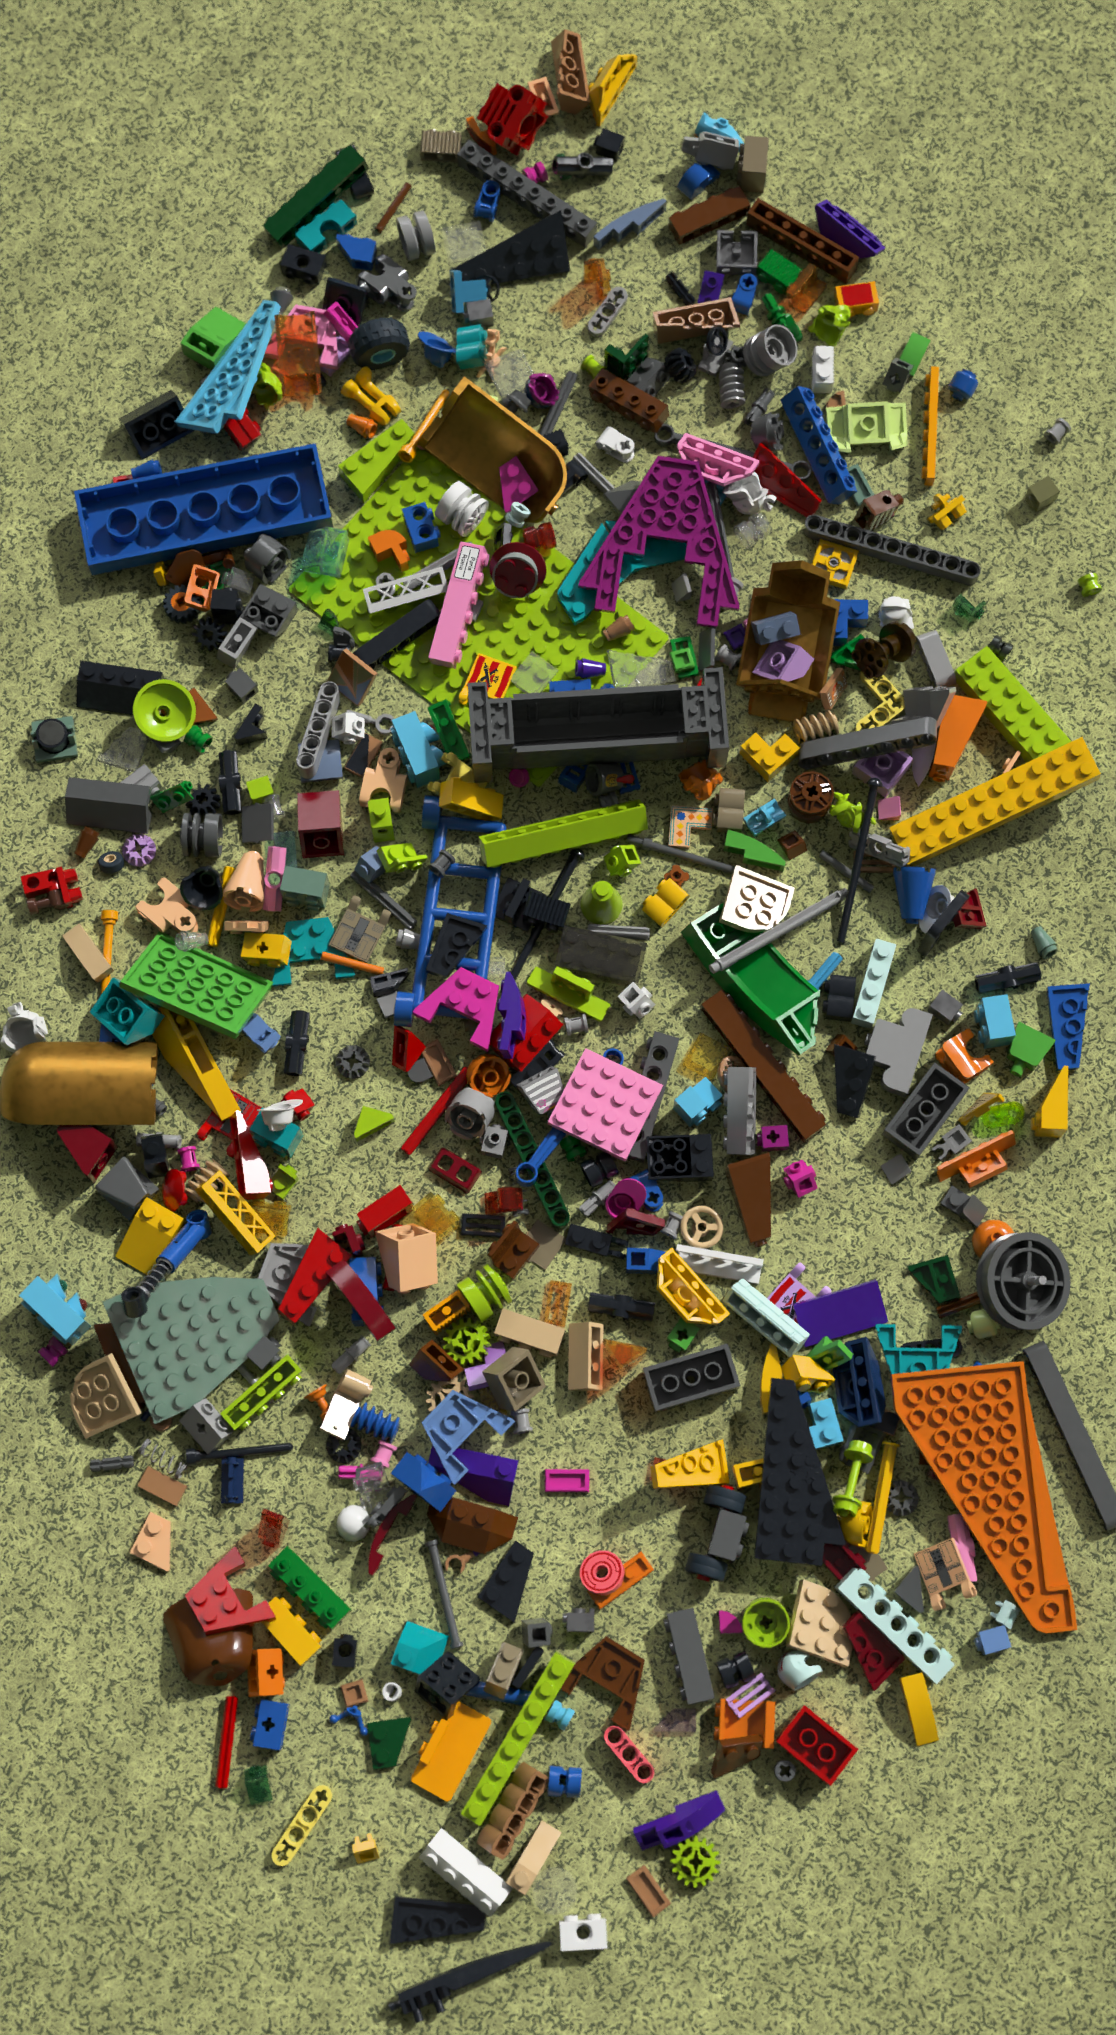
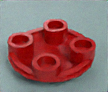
(173, 1190)

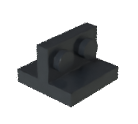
(349, 296)
(512, 902)

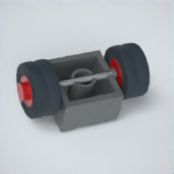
(725, 1537)

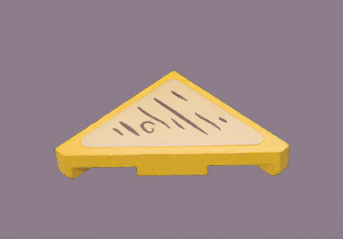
(980, 1106)

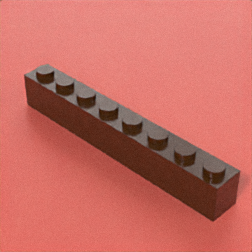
(770, 1073)

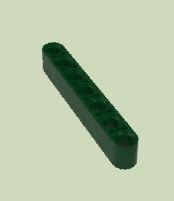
(526, 1151)

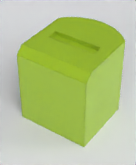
(259, 789)

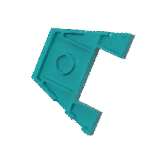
(308, 942)
(917, 1359)

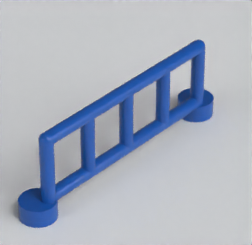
(433, 819)

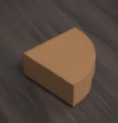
(837, 400)

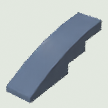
(634, 220)

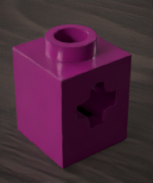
(779, 1132)

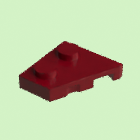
(971, 913)
(636, 1223)

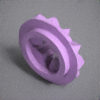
(148, 851)

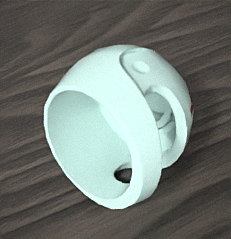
(795, 1672)

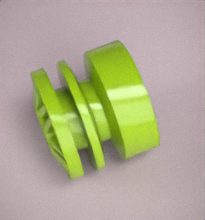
(484, 1292)
(777, 1628)

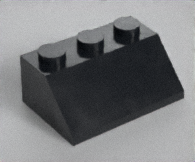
(154, 424)

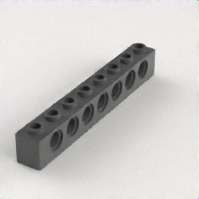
(526, 192)

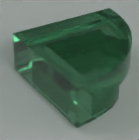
(328, 622)

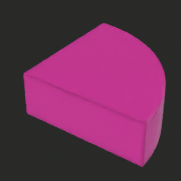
(729, 1623)

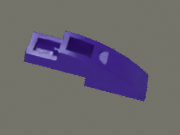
(514, 1016)
(683, 1823)

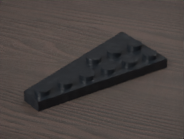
(527, 254)

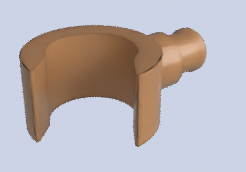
(463, 1558)

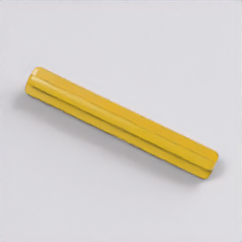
(219, 912)

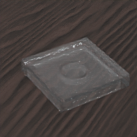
(463, 242)
(509, 372)

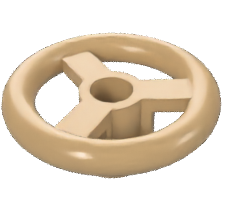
(718, 1227)

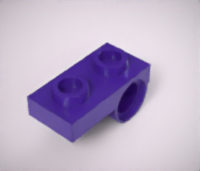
(710, 287)

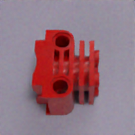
(513, 117)

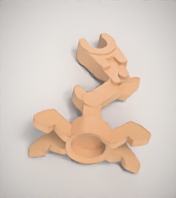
(492, 338)

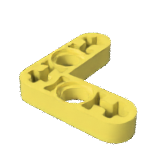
(885, 706)

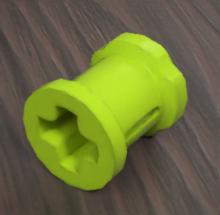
(591, 366)

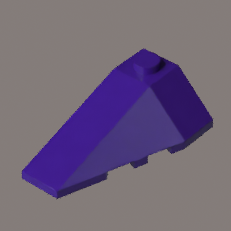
(487, 1474)

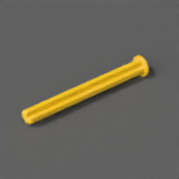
(881, 1497)

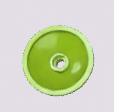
(171, 698)

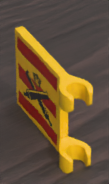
(493, 672)

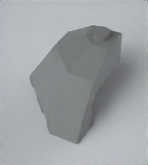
(926, 702)

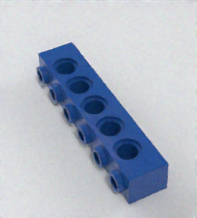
(826, 473)

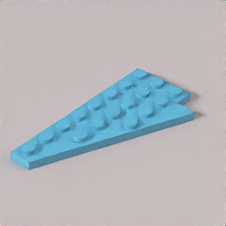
(232, 379)

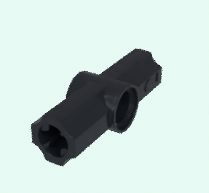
(582, 165)
(230, 782)
(1008, 977)
(296, 1043)
(621, 1306)

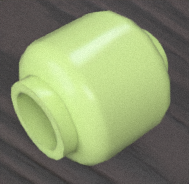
(982, 1324)

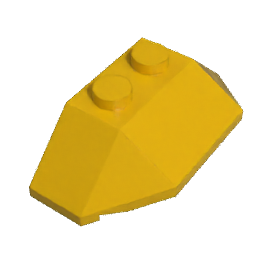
(610, 84)
(687, 1291)

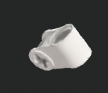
(616, 444)

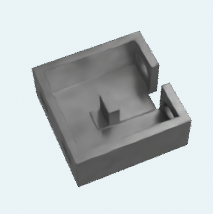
(736, 257)

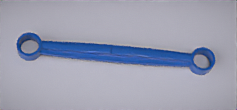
(550, 1141)

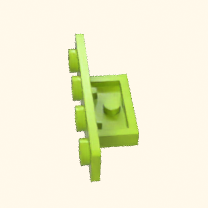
(570, 991)

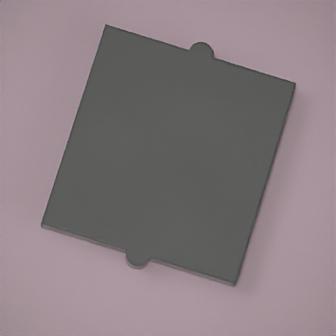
(257, 823)

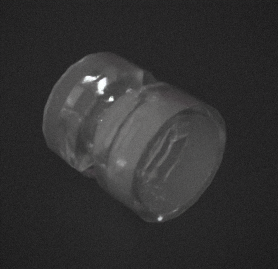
(754, 529)

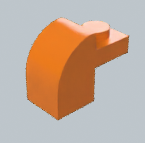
(388, 544)

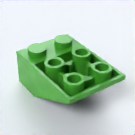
(211, 337)

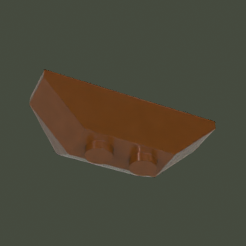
(472, 1525)

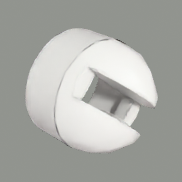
(388, 1690)

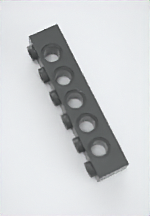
(667, 1046)

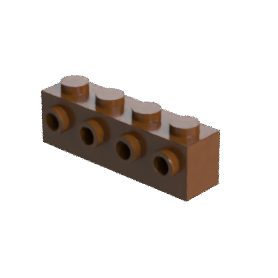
(628, 401)

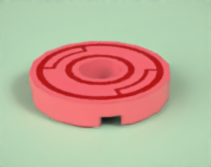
(597, 1561)

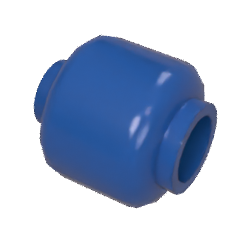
(963, 385)

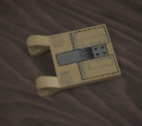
(358, 934)

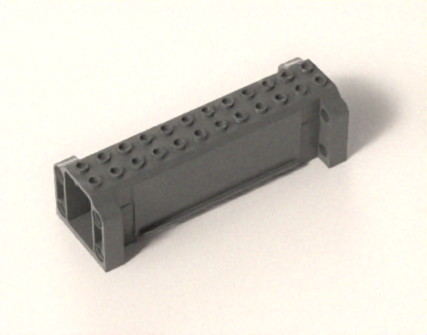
(598, 726)

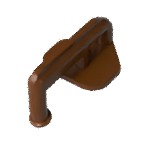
(181, 567)

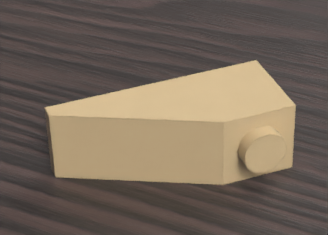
(533, 1857)

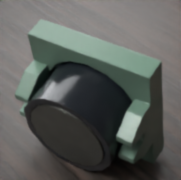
(54, 737)

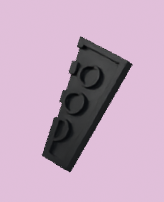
(428, 1918)

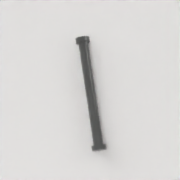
(444, 1595)

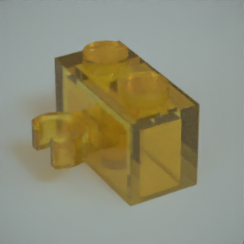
(436, 1217)

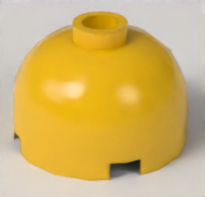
(857, 1527)

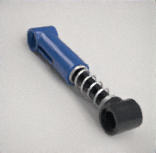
(196, 1229)

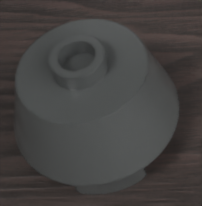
(768, 431)

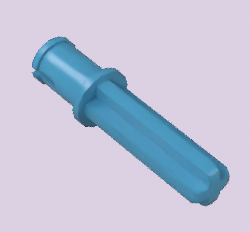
(825, 970)

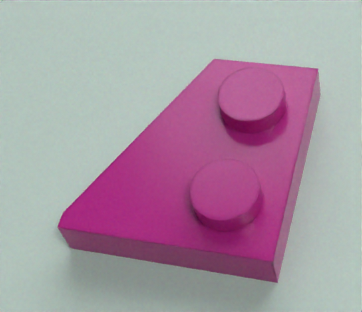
(515, 483)

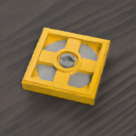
(837, 560)

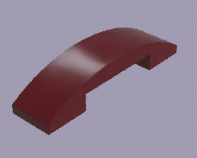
(361, 1299)
(403, 1508)

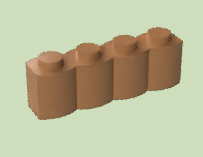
(510, 1815)

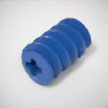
(376, 1422)

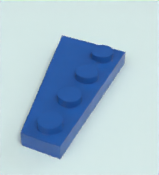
(1067, 1019)

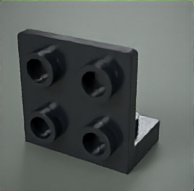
(445, 1684)

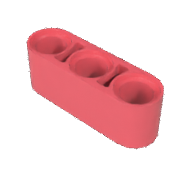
(634, 1764)

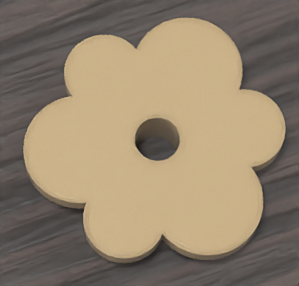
(553, 1006)

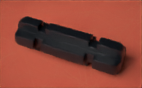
(680, 289)

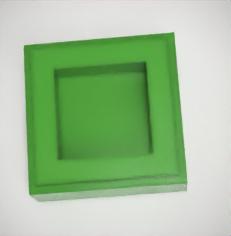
(682, 660)

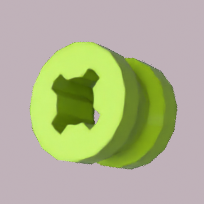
(1089, 584)

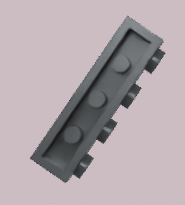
(690, 1656)

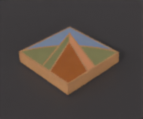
(352, 677)

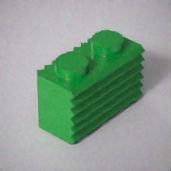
(777, 271)

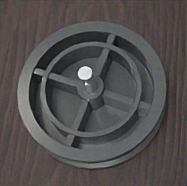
(1023, 1281)

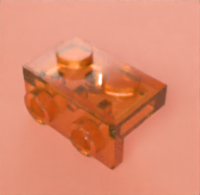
(596, 272)
(805, 290)

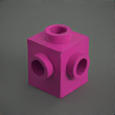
(800, 1178)

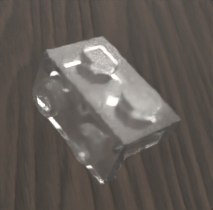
(372, 1484)

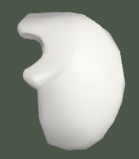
(352, 1522)

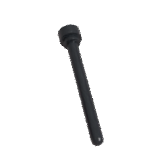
(195, 1456)

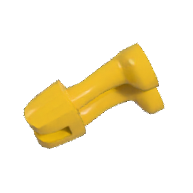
(363, 380)

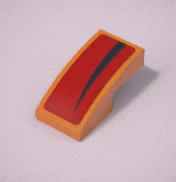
(480, 137)

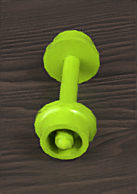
(859, 1453)

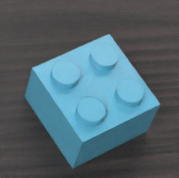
(994, 1021)

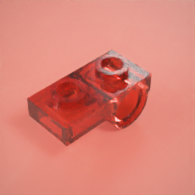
(503, 1200)

